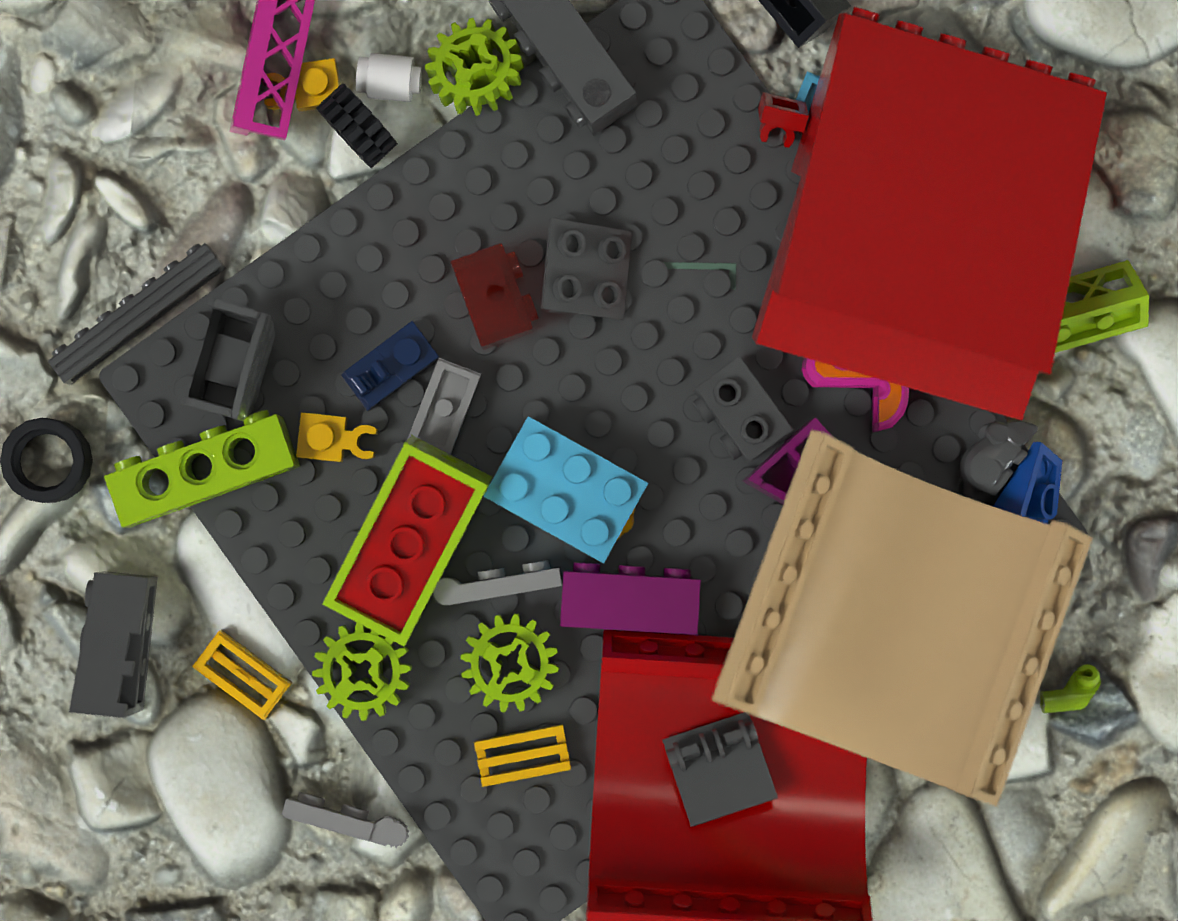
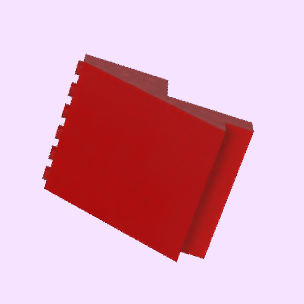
(933, 215)

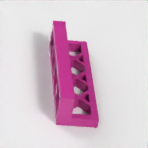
(253, 67)

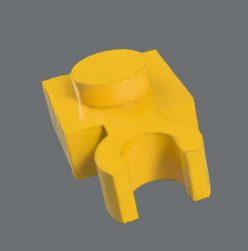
(314, 85)
(327, 438)

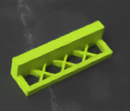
(1103, 310)

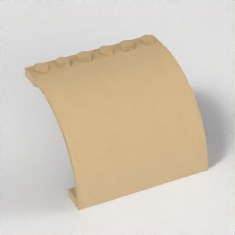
(902, 620)

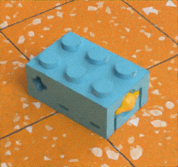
(566, 490)

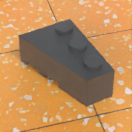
(114, 645)

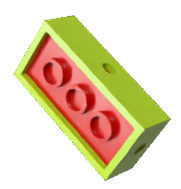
(407, 540)

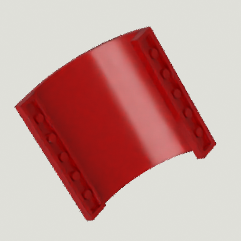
(764, 863)

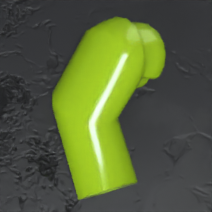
(1076, 692)

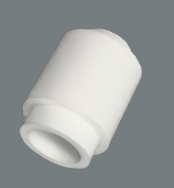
(388, 77)

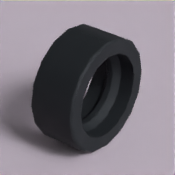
(12, 452)

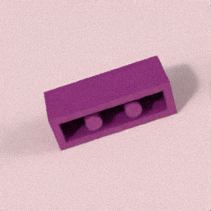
(630, 599)

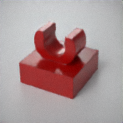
(782, 113)

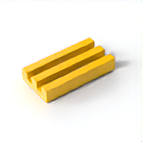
(212, 651)
(528, 772)

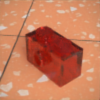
(493, 295)

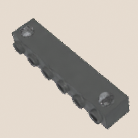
(570, 59)

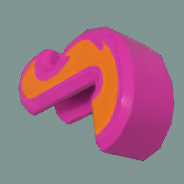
(888, 398)

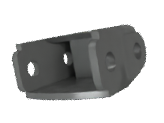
(231, 360)

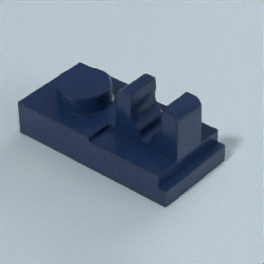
(390, 365)

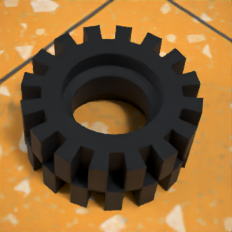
(357, 125)

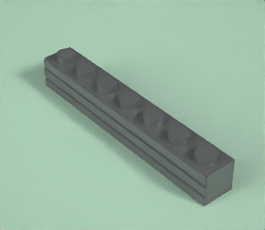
(136, 313)

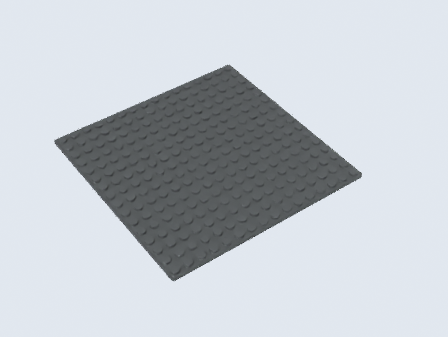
(692, 190)

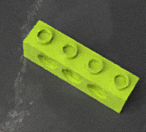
(138, 504)

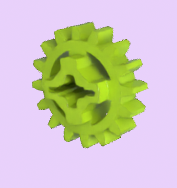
(476, 70)
(528, 673)
(377, 686)

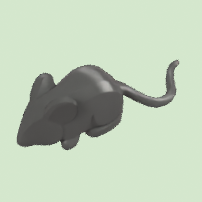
(988, 461)

